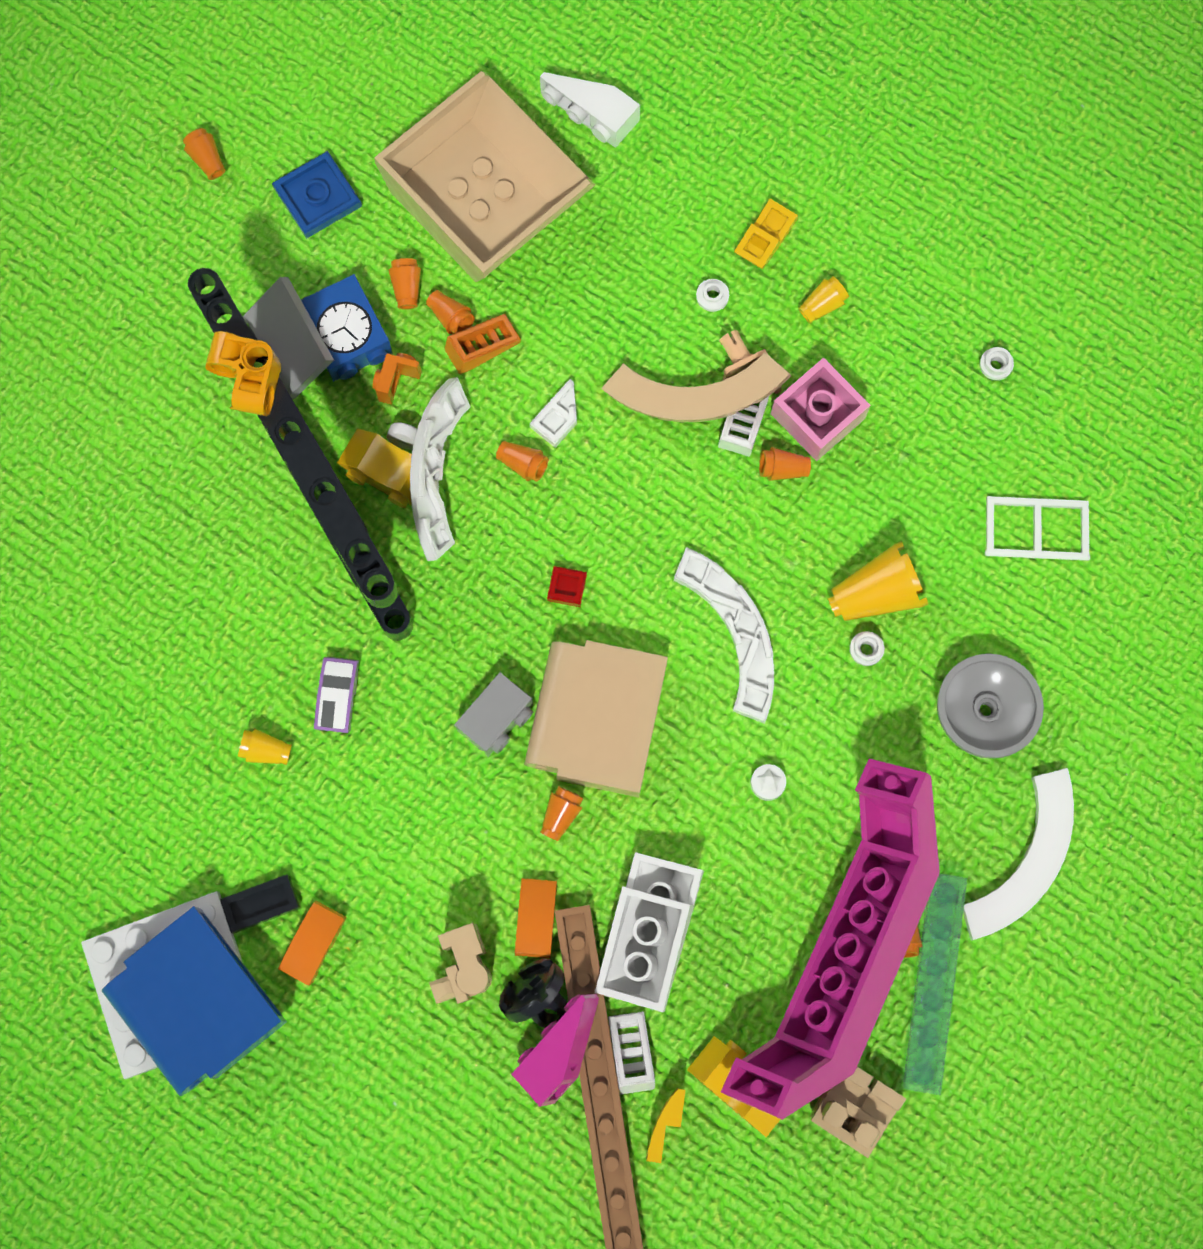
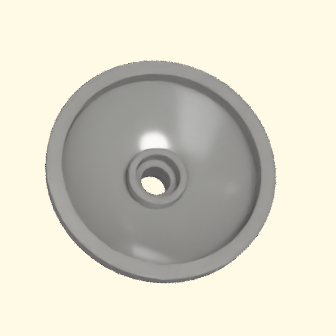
(1006, 690)

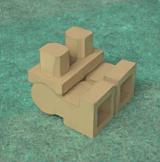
(470, 974)
(857, 1111)

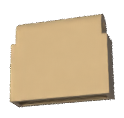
(597, 715)

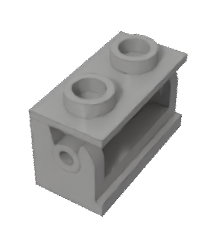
(495, 715)

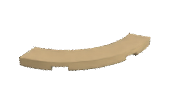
(698, 402)

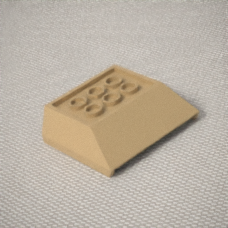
(481, 176)

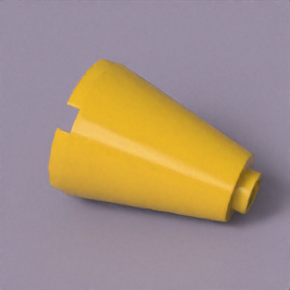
(879, 587)

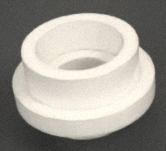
(708, 303)
(1000, 355)
(867, 638)

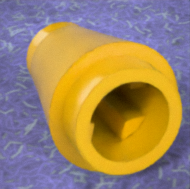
(824, 299)
(263, 748)

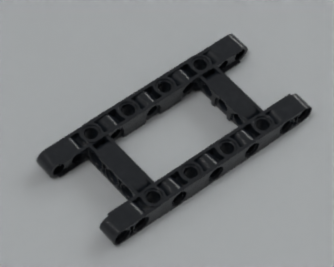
(312, 471)

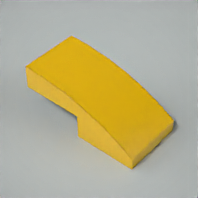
(766, 234)
(671, 1116)

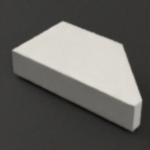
(557, 416)

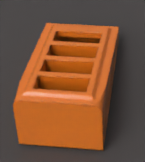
(486, 352)

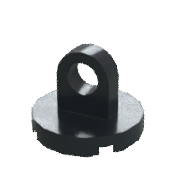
(534, 992)

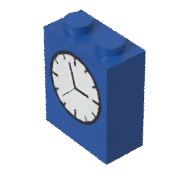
(347, 327)

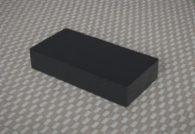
(260, 904)

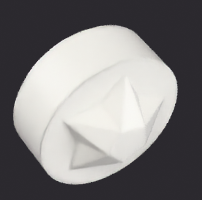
(768, 782)

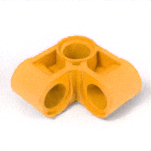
(235, 358)

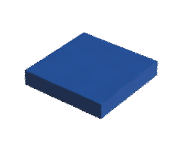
(316, 194)

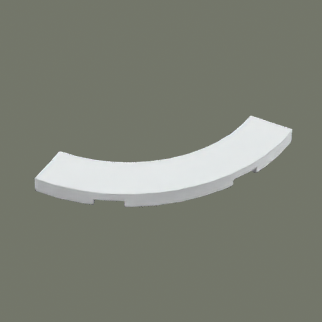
(427, 467)
(744, 626)
(1039, 865)

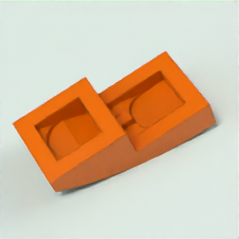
(535, 918)
(312, 943)

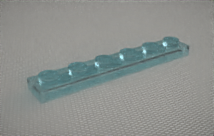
(935, 986)

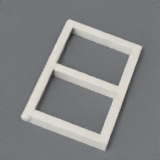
(1037, 528)

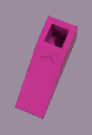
(557, 1058)

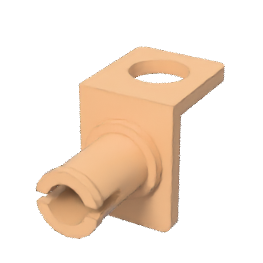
(738, 355)

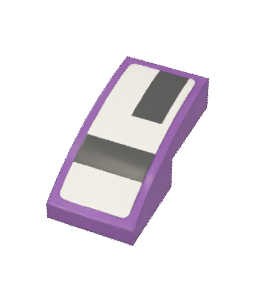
(336, 694)

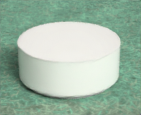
(402, 435)

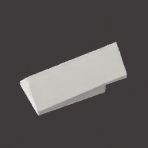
(649, 932)

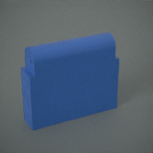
(192, 1002)

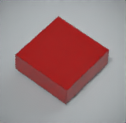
(567, 586)

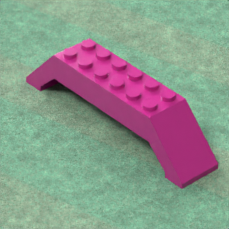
(855, 951)

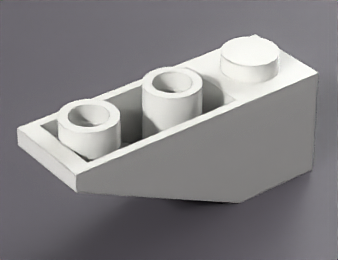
(596, 105)

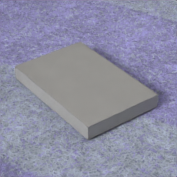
(290, 332)

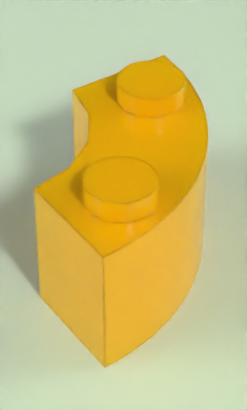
(379, 464)
(712, 1070)

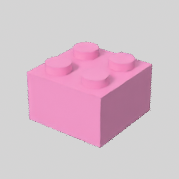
(820, 409)

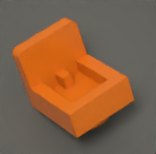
(386, 380)

